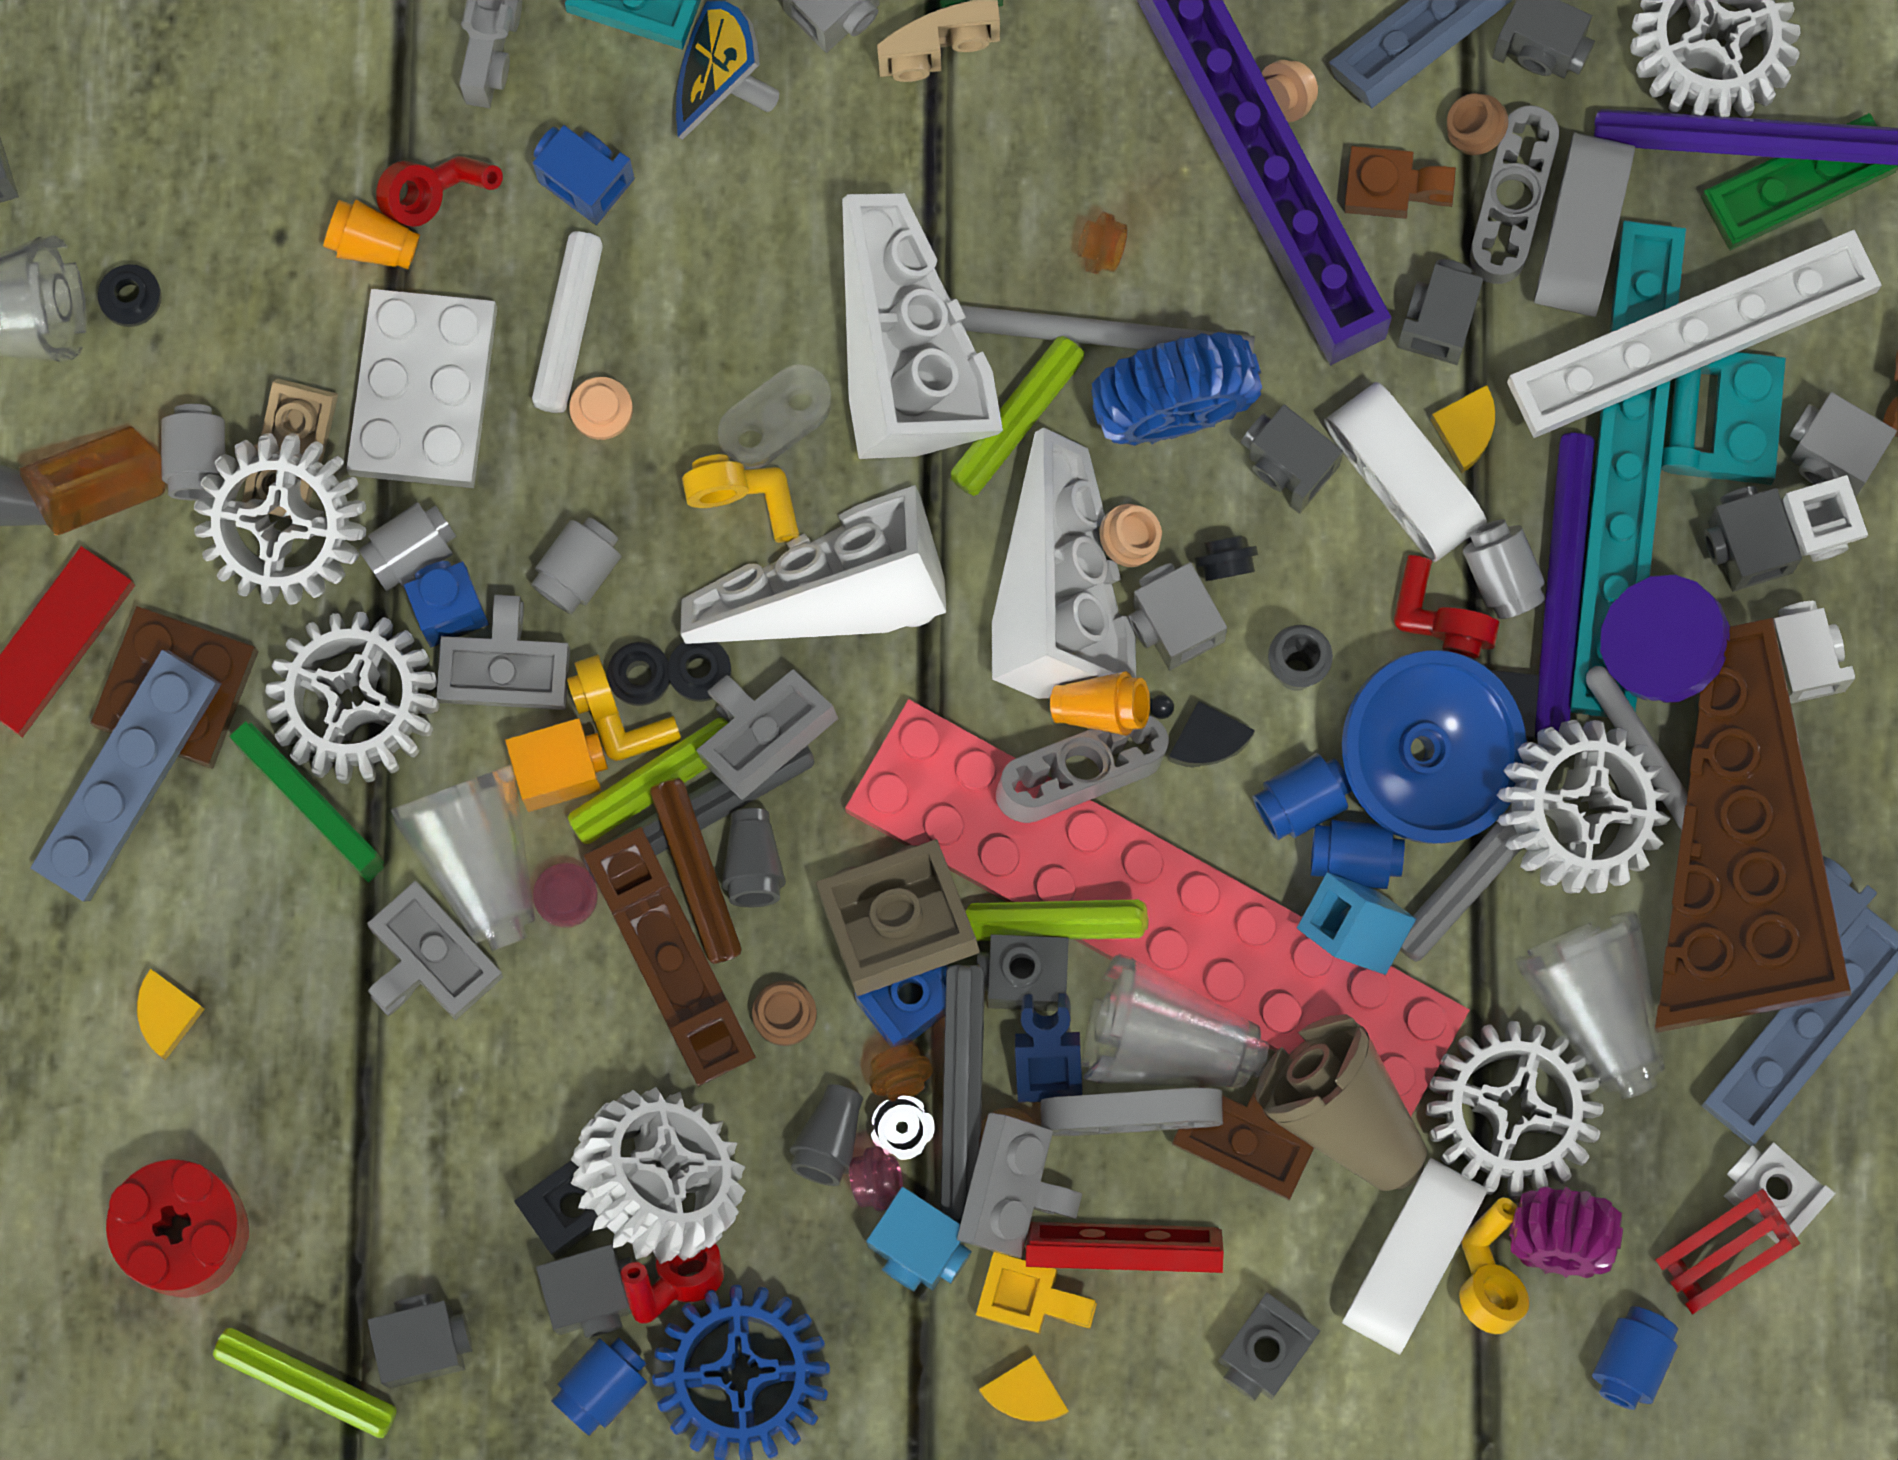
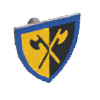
(719, 63)

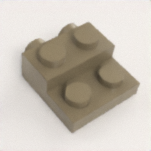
(897, 917)

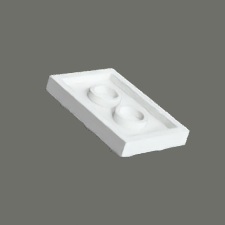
(422, 388)

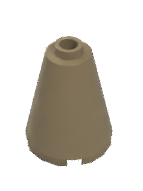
(1344, 1103)

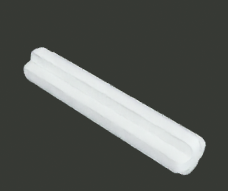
(567, 322)

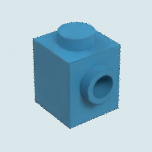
(1356, 923)
(918, 1243)

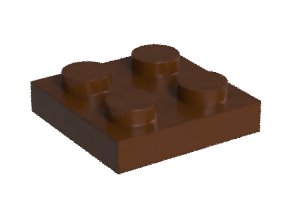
(212, 653)

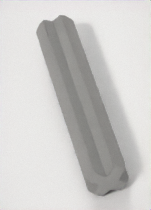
(1459, 891)

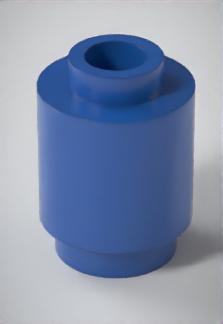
(1303, 796)
(1357, 853)
(1636, 1358)
(600, 1385)

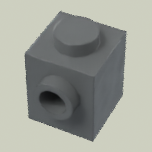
(1752, 538)
(1025, 967)
(585, 1292)
(419, 1341)

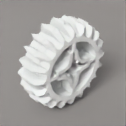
(1730, 84)
(255, 517)
(362, 672)
(1595, 758)
(1484, 1101)
(645, 1192)

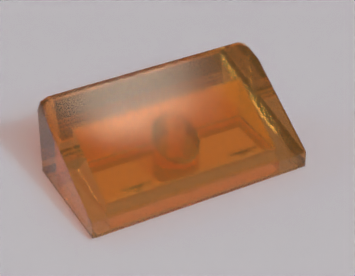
(94, 480)

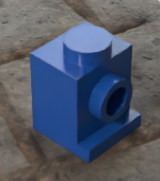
(581, 171)
(445, 601)
(904, 1022)

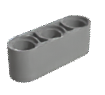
(1584, 224)

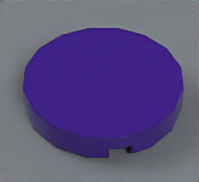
(1664, 638)

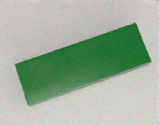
(1784, 192)
(307, 801)

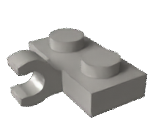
(485, 62)
(503, 668)
(763, 731)
(430, 954)
(1009, 1187)

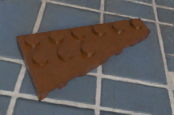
(1750, 879)

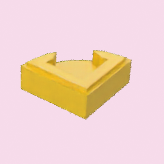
(1466, 426)
(164, 1013)
(1025, 1394)

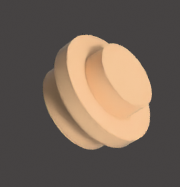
(1292, 87)
(601, 408)
(1130, 535)

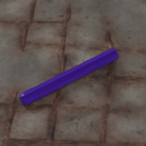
(1749, 136)
(1564, 580)

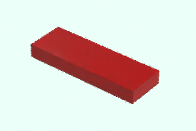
(57, 637)
(1124, 1247)

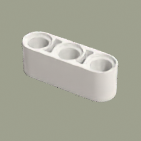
(1405, 471)
(1415, 1256)

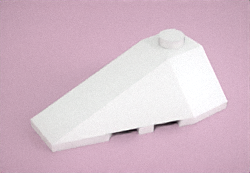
(908, 355)
(855, 580)
(1056, 593)

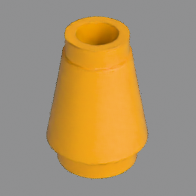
(369, 236)
(1103, 703)

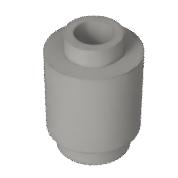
(189, 448)
(407, 545)
(576, 564)
(1504, 568)

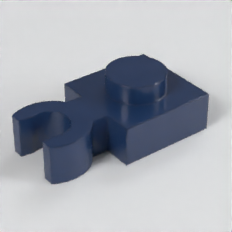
(1046, 1054)

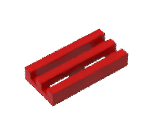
(1686, 1278)

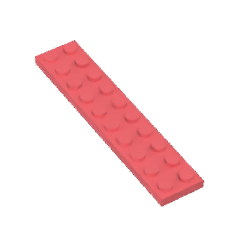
(1202, 923)

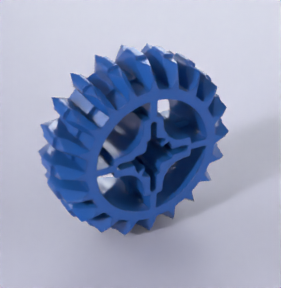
(1176, 388)
(738, 1317)

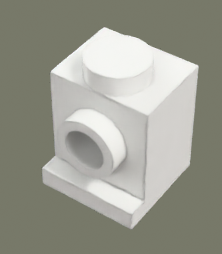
(1824, 518)
(1811, 652)
(1805, 1194)

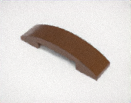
(669, 956)

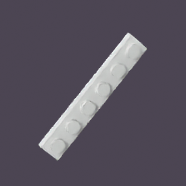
(1693, 333)

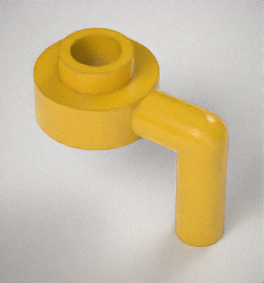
(720, 482)
(593, 694)
(1493, 1294)

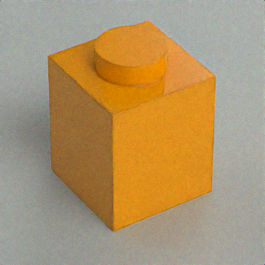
(556, 764)

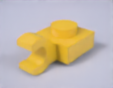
(1025, 1295)

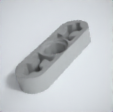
(1519, 239)
(1067, 790)
(1132, 1111)

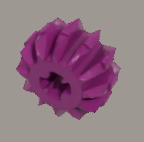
(1566, 1232)

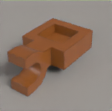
(1384, 183)

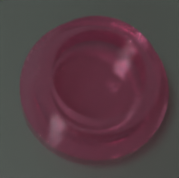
(565, 895)
(875, 1178)

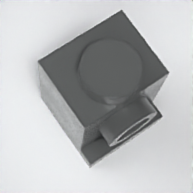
(1546, 37)
(1442, 312)
(1291, 455)
(1272, 1321)

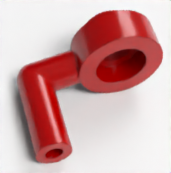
(427, 186)
(1460, 629)
(650, 1301)

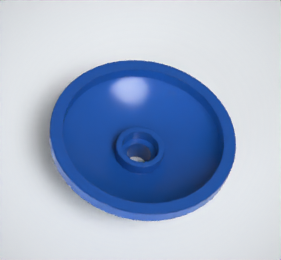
(1468, 739)

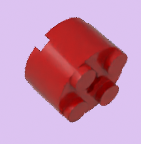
(144, 1210)

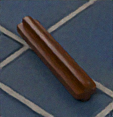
(695, 870)

